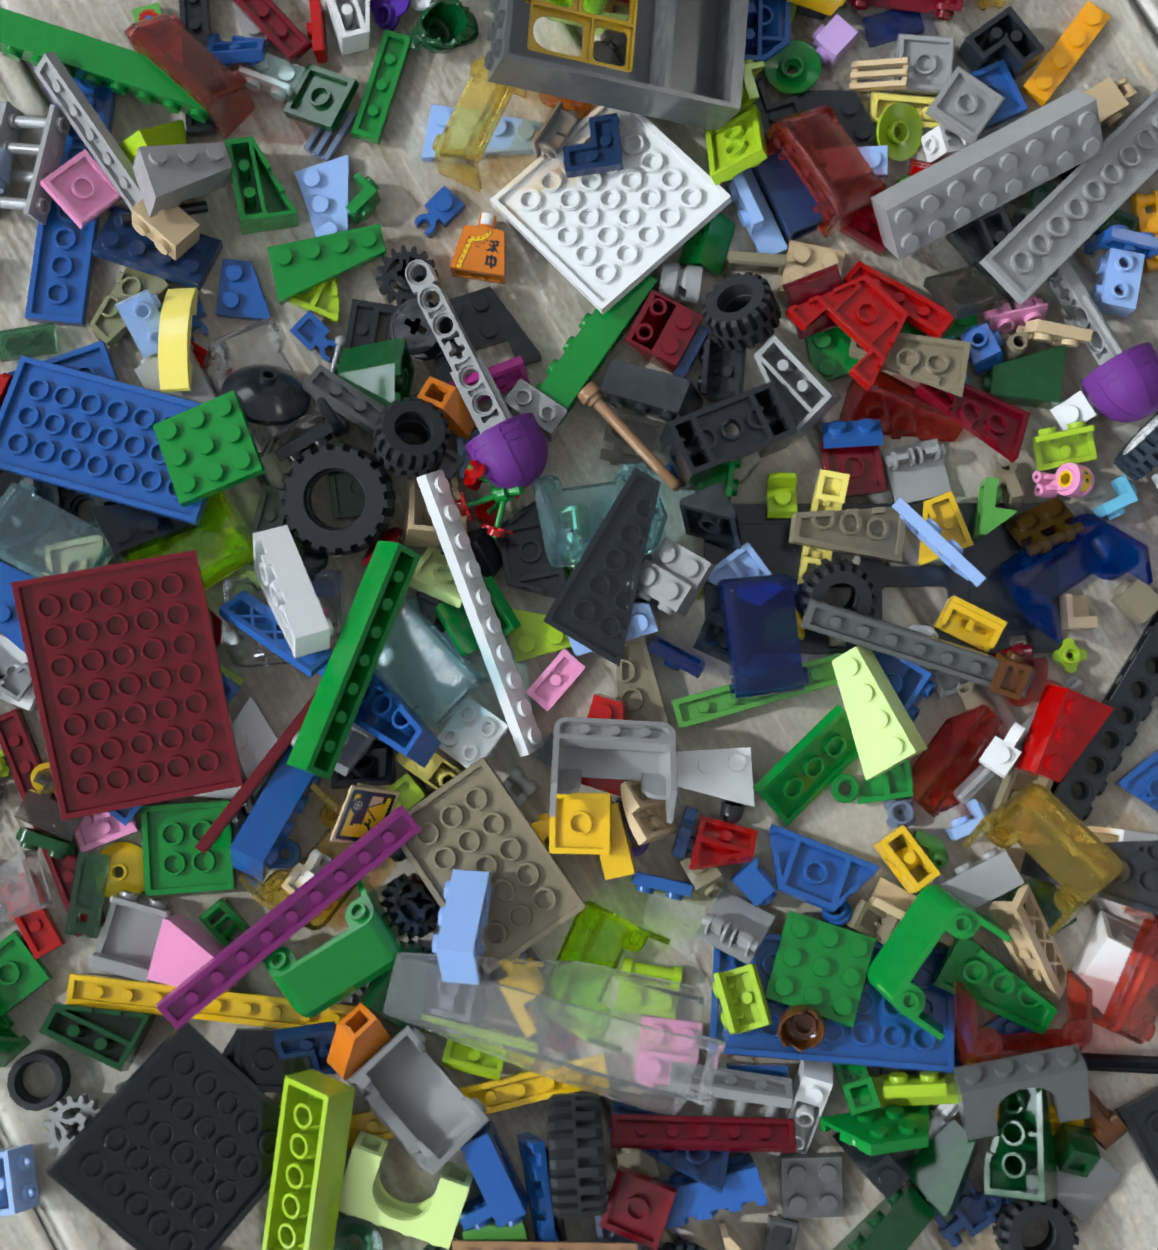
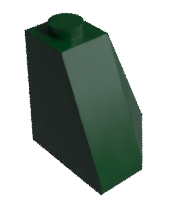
(379, 369)

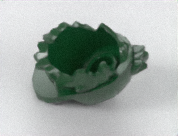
(444, 27)

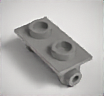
(547, 139)

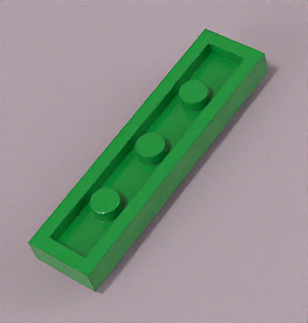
(381, 87)

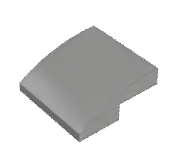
(1084, 1194)

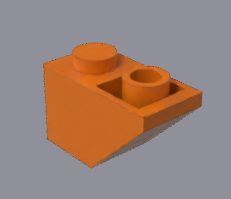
(451, 403)
(355, 1041)

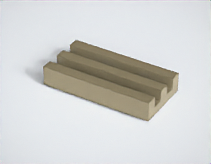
(755, 262)

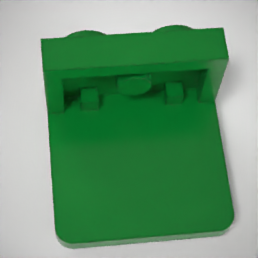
(459, 626)

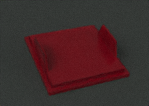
(814, 284)

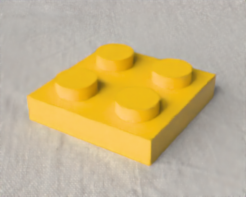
(581, 824)

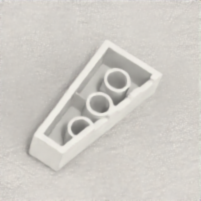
(290, 592)

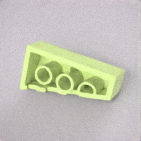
(875, 713)

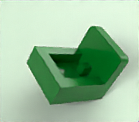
(365, 202)

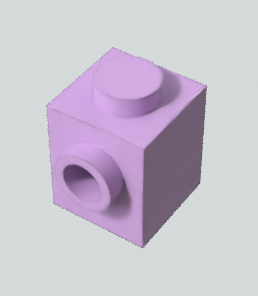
(833, 40)

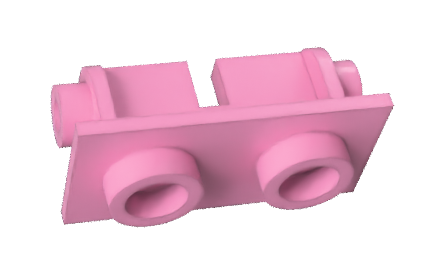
(1006, 319)

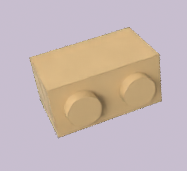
(170, 229)

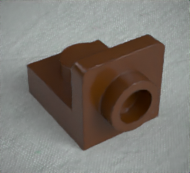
(1011, 675)

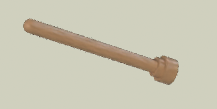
(591, 396)

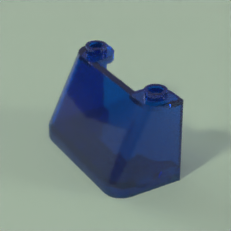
(762, 635)

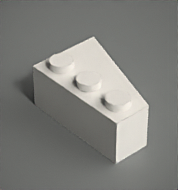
(718, 773)

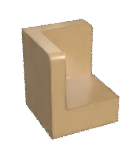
(1075, 613)

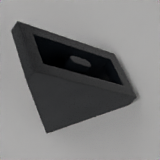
(485, 552)

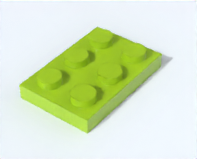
(736, 145)

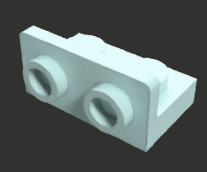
(273, 76)

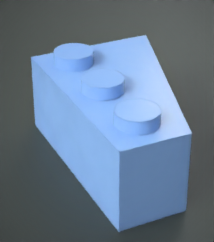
(462, 926)

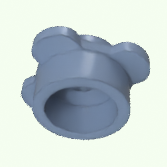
(907, 816)

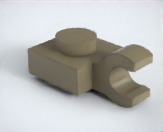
(1011, 489)

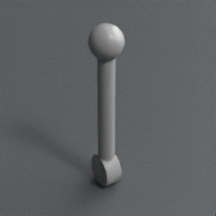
(340, 341)

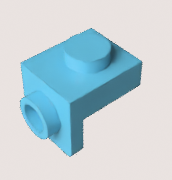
(1126, 495)

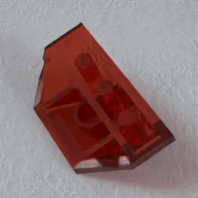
(952, 758)

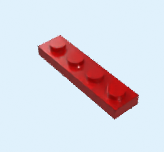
(923, 312)

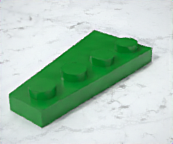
(312, 261)
(994, 985)

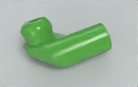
(934, 846)

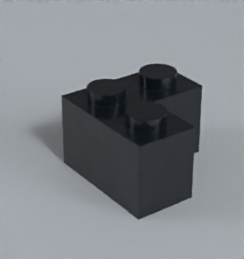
(1001, 39)

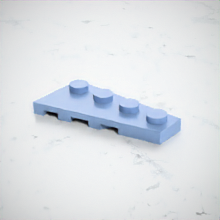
(510, 138)

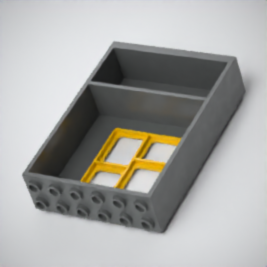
(678, 61)

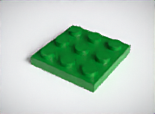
(209, 448)
(170, 853)
(820, 968)

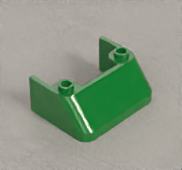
(913, 940)
(342, 962)

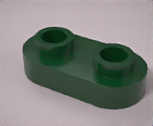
(34, 838)

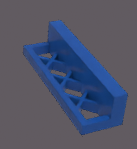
(260, 623)

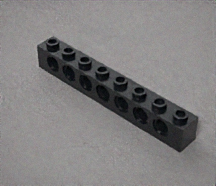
(1122, 734)

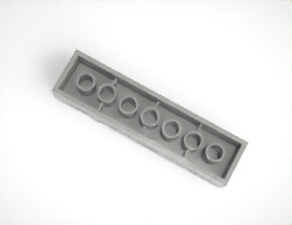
(988, 173)

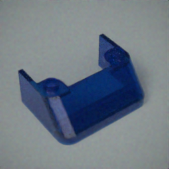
(1042, 578)

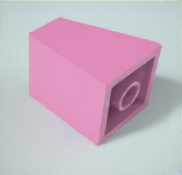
(181, 951)

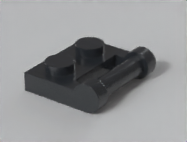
(365, 322)

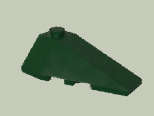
(1023, 1152)

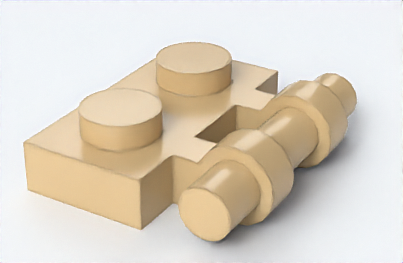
(1055, 333)

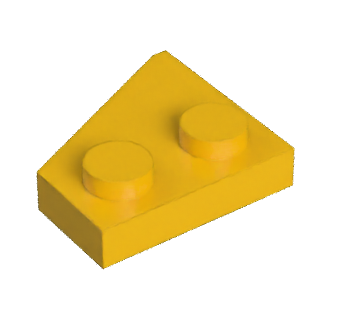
(947, 516)

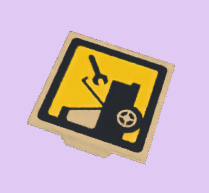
(361, 811)

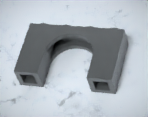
(987, 1083)

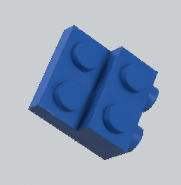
(908, 681)

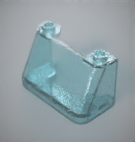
(574, 514)
(45, 537)
(427, 667)

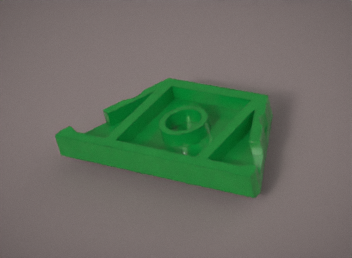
(882, 1129)

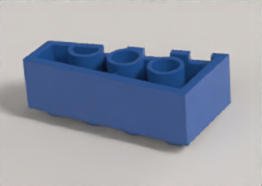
(698, 1200)

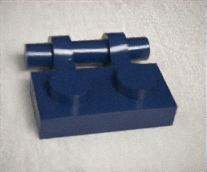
(969, 1215)

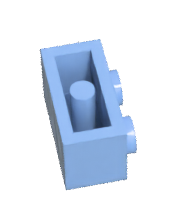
(1118, 282)
(142, 320)
(18, 1180)

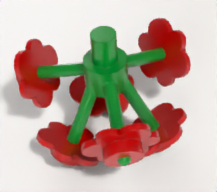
(490, 507)

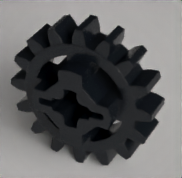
(396, 276)
(410, 906)

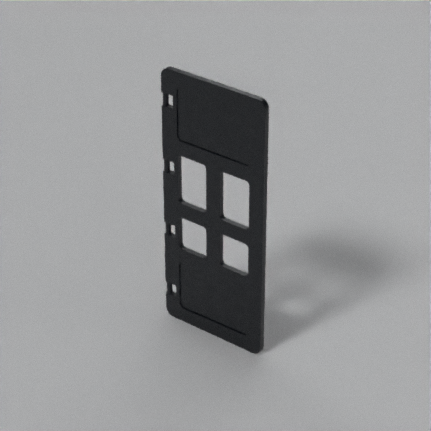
(771, 542)

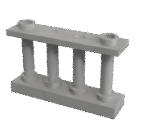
(48, 155)
(746, 1088)

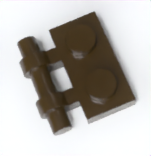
(1040, 521)

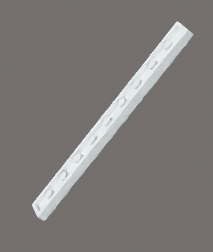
(480, 612)

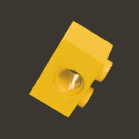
(906, 859)

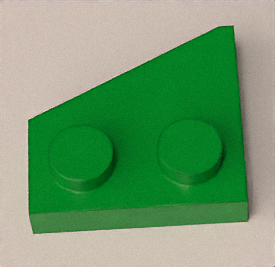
(890, 785)

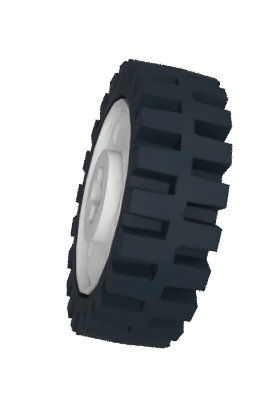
(1141, 451)

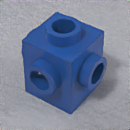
(984, 347)

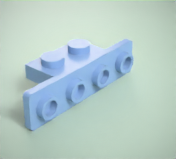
(755, 213)

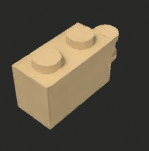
(1112, 99)

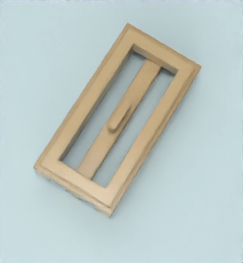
(876, 64)

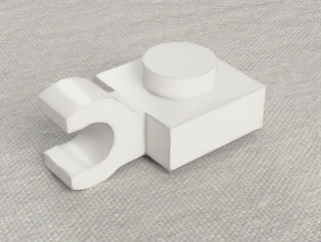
(1002, 754)
(302, 873)

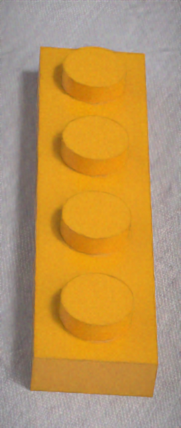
(1065, 53)

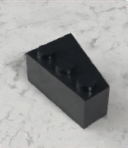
(979, 239)
(649, 391)

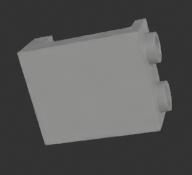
(200, 388)
(129, 935)

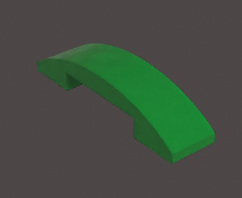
(857, 1088)

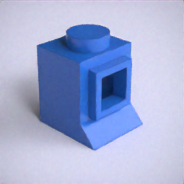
(754, 883)

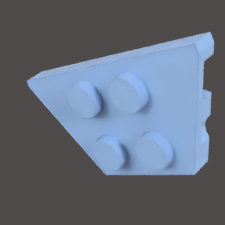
(929, 534)

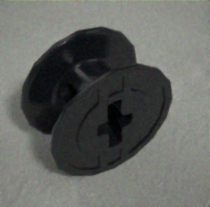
(405, 325)

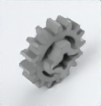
(64, 1124)

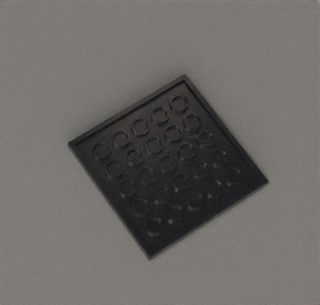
(175, 1149)

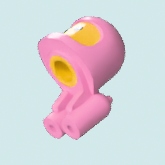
(1069, 481)

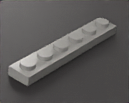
(89, 127)

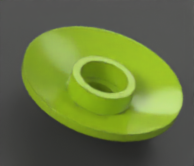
(900, 130)

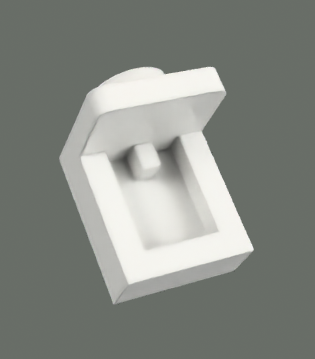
(1075, 409)

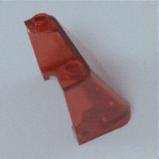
(826, 164)

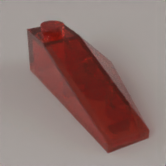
(898, 409)

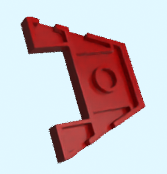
(864, 315)

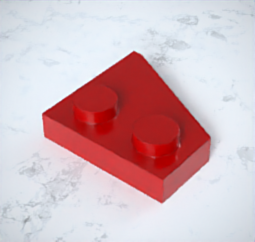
(721, 844)

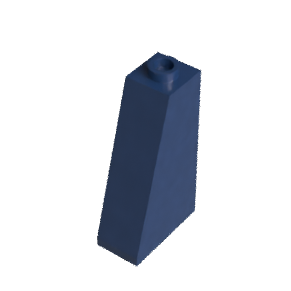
(787, 198)

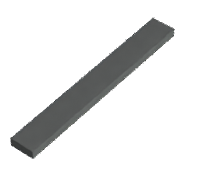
(902, 643)

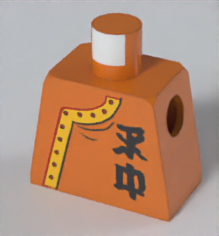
(481, 252)

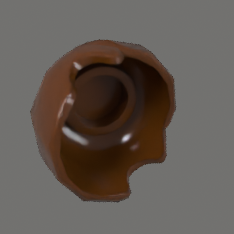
(801, 1027)

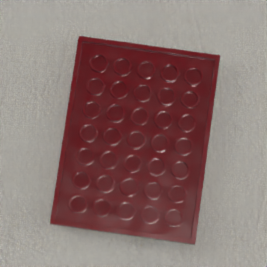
(128, 684)

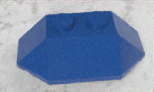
(767, 29)

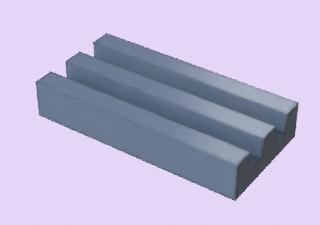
(317, 132)

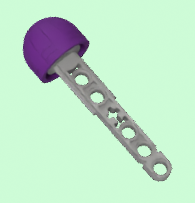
(1126, 380)
(507, 445)

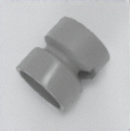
(681, 282)

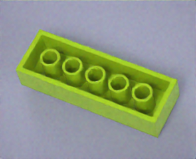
(308, 1162)

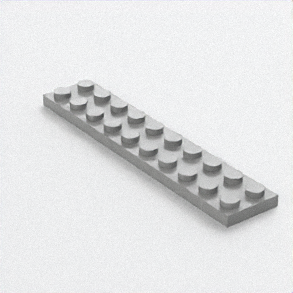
(1077, 205)

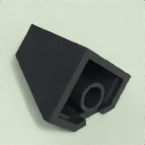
(884, 1171)

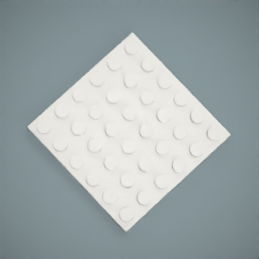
(617, 224)

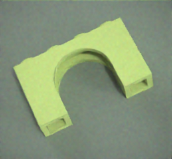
(427, 1220)

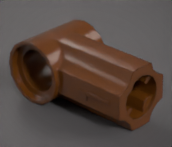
(1104, 1123)

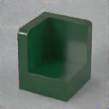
(1075, 1150)

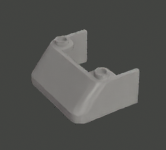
(614, 751)

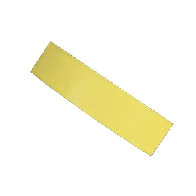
(175, 339)
(828, 495)

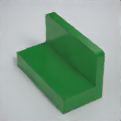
(709, 245)

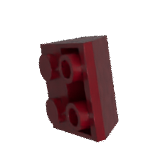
(663, 331)

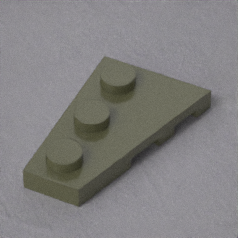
(107, 321)

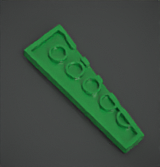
(830, 349)

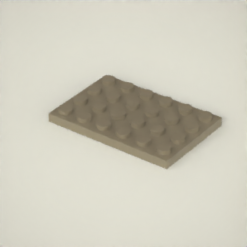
(481, 828)

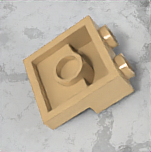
(806, 259)

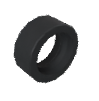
(20, 1094)

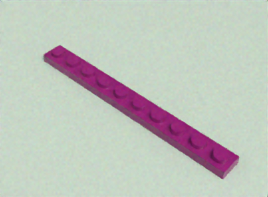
(287, 917)

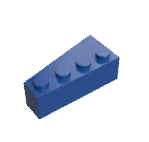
(395, 722)
(272, 819)

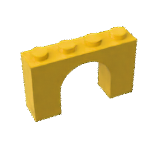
(621, 860)

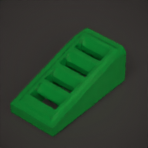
(231, 913)

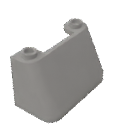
(417, 1100)

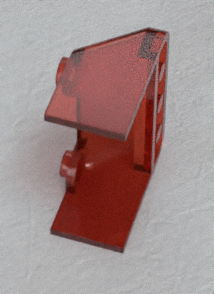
(193, 69)
(1135, 997)
(985, 1044)

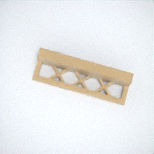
(896, 901)
(1031, 943)

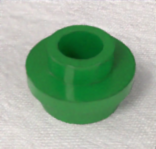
(853, 792)

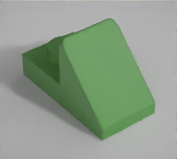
(988, 515)

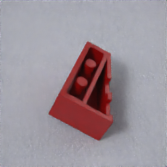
(1060, 732)

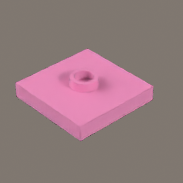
(81, 189)

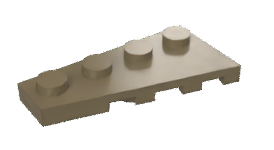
(865, 533)

